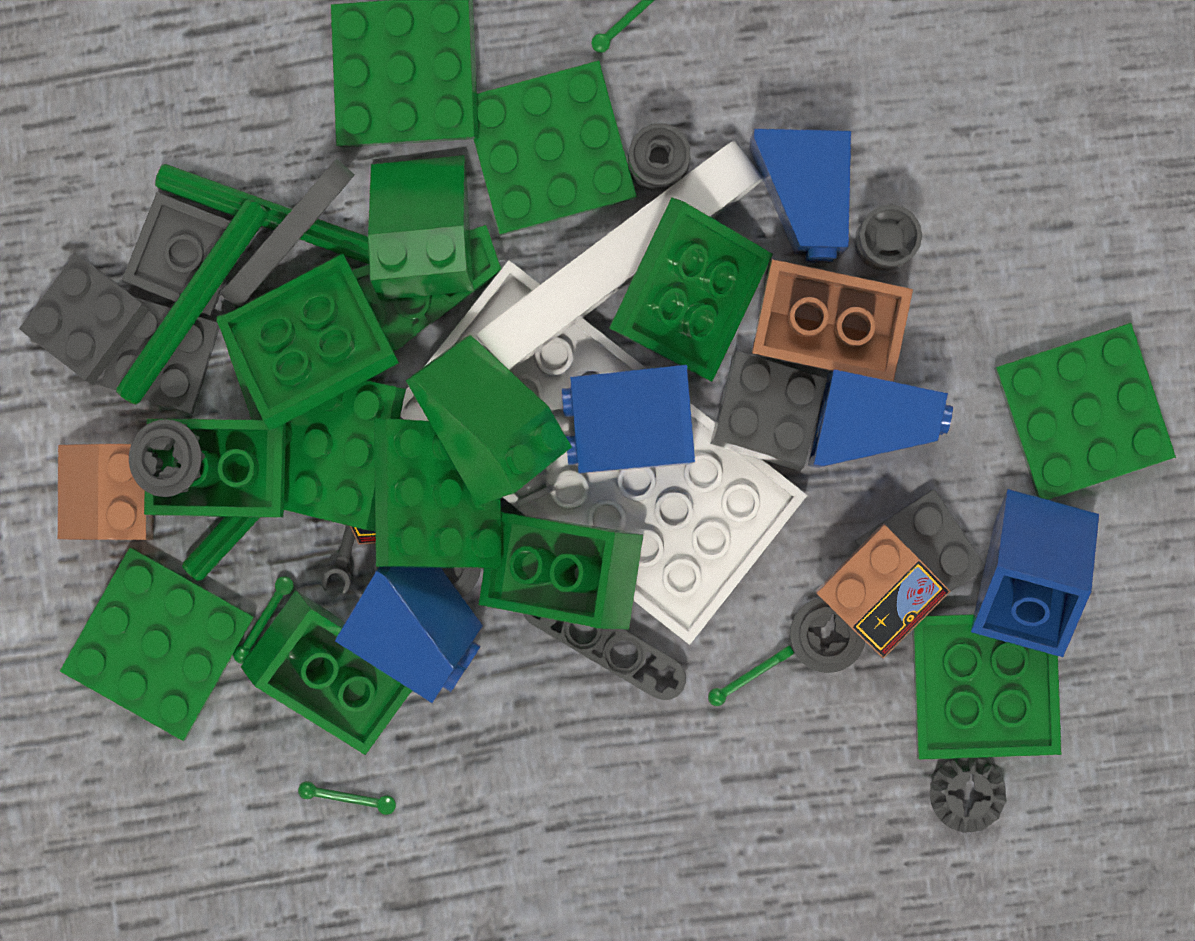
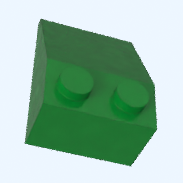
(419, 228)
(487, 420)
(238, 475)
(564, 572)
(321, 678)

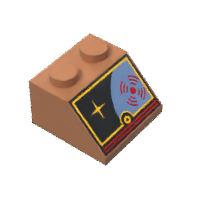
(883, 591)

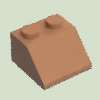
(99, 495)

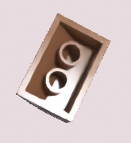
(831, 320)

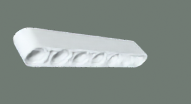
(612, 260)

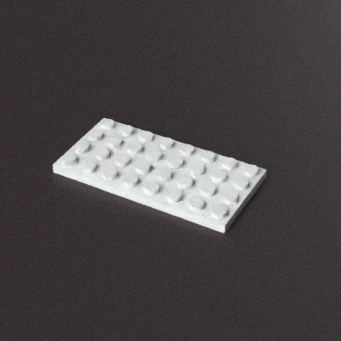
(696, 520)

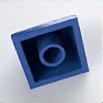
(808, 187)
(875, 417)
(630, 420)
(1036, 573)
(413, 629)

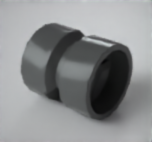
(659, 156)
(888, 237)

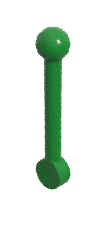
(601, 42)
(283, 586)
(718, 696)
(385, 804)

